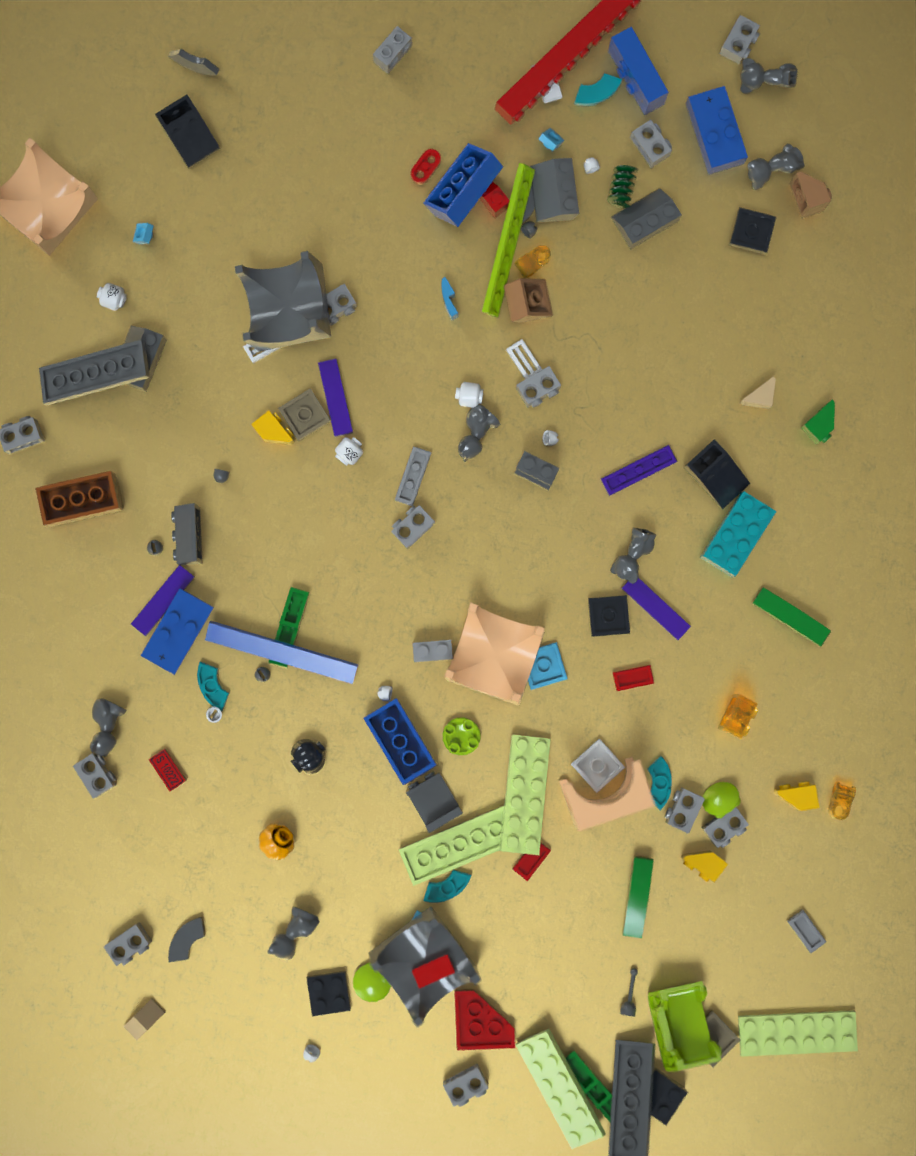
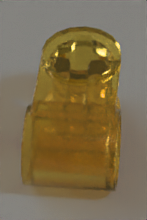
(530, 263)
(841, 799)

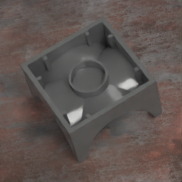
(286, 304)
(413, 946)

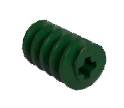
(621, 184)

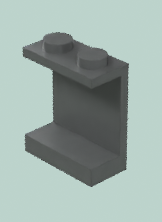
(536, 470)
(433, 801)

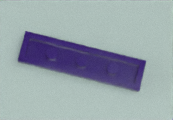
(335, 397)
(638, 470)
(161, 600)
(656, 608)

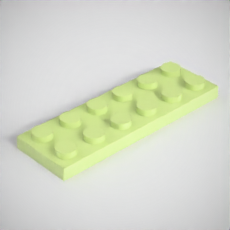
(525, 794)
(453, 847)
(797, 1033)
(560, 1089)

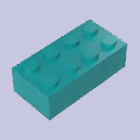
(738, 534)

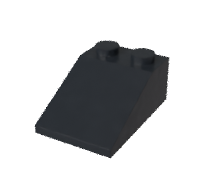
(666, 1096)

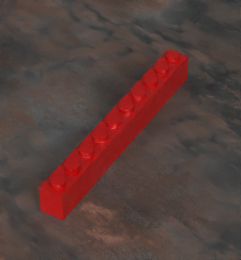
(562, 57)

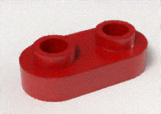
(425, 167)

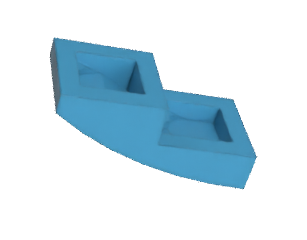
(448, 294)

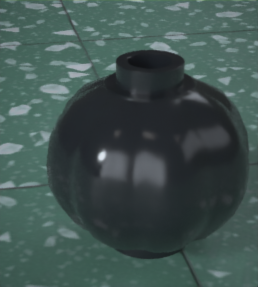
(308, 756)

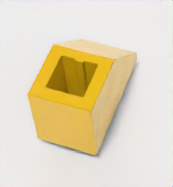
(270, 429)
(800, 797)
(706, 863)

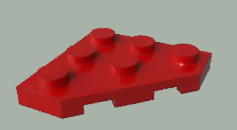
(480, 1024)

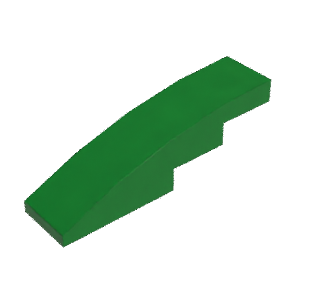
(792, 617)
(291, 619)
(638, 897)
(591, 1084)

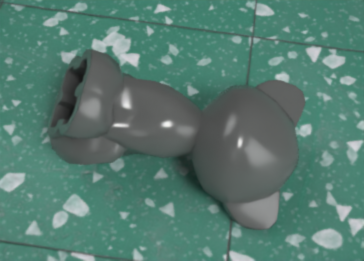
(754, 75)
(787, 161)
(479, 422)
(626, 565)
(105, 714)
(301, 925)

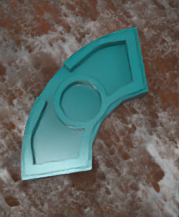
(596, 93)
(210, 685)
(661, 782)
(448, 888)

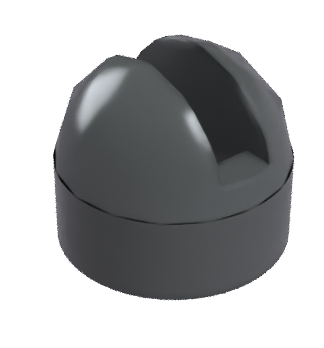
(529, 229)
(220, 475)
(158, 545)
(265, 671)

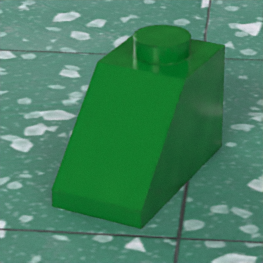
(821, 424)

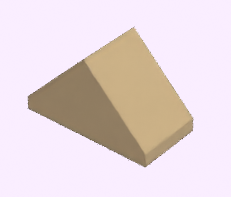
(762, 396)
(144, 1019)

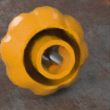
(276, 841)

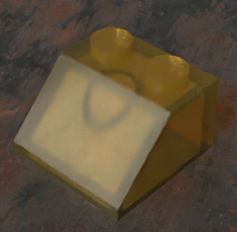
(738, 716)

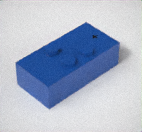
(637, 70)
(716, 130)
(463, 184)
(177, 631)
(400, 741)

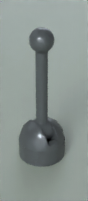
(628, 1008)

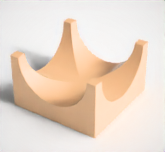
(44, 199)
(495, 655)
(628, 799)

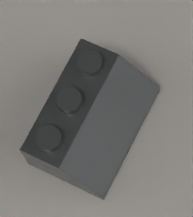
(554, 190)
(646, 218)
(154, 346)
(187, 534)

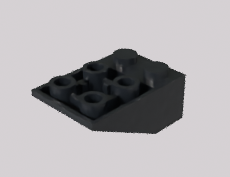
(187, 131)
(717, 474)

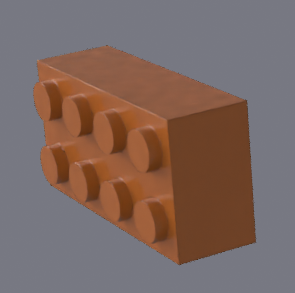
(79, 499)

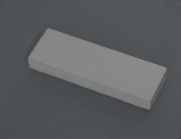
(413, 476)

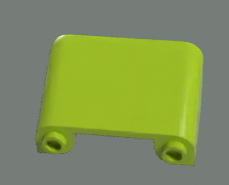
(682, 1027)

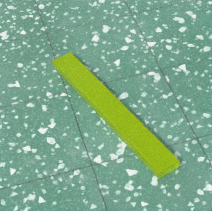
(508, 240)

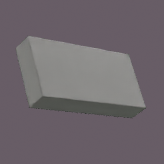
(806, 931)

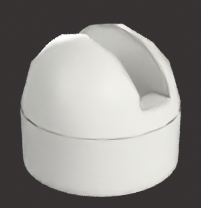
(591, 165)
(550, 438)
(385, 693)
(216, 717)
(315, 1053)

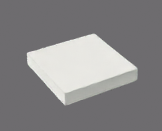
(598, 765)

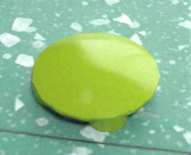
(461, 736)
(721, 799)
(370, 984)

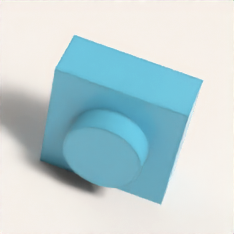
(551, 139)
(143, 233)

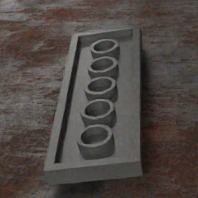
(94, 372)
(631, 1098)

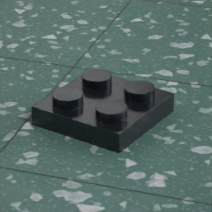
(752, 231)
(608, 616)
(328, 993)

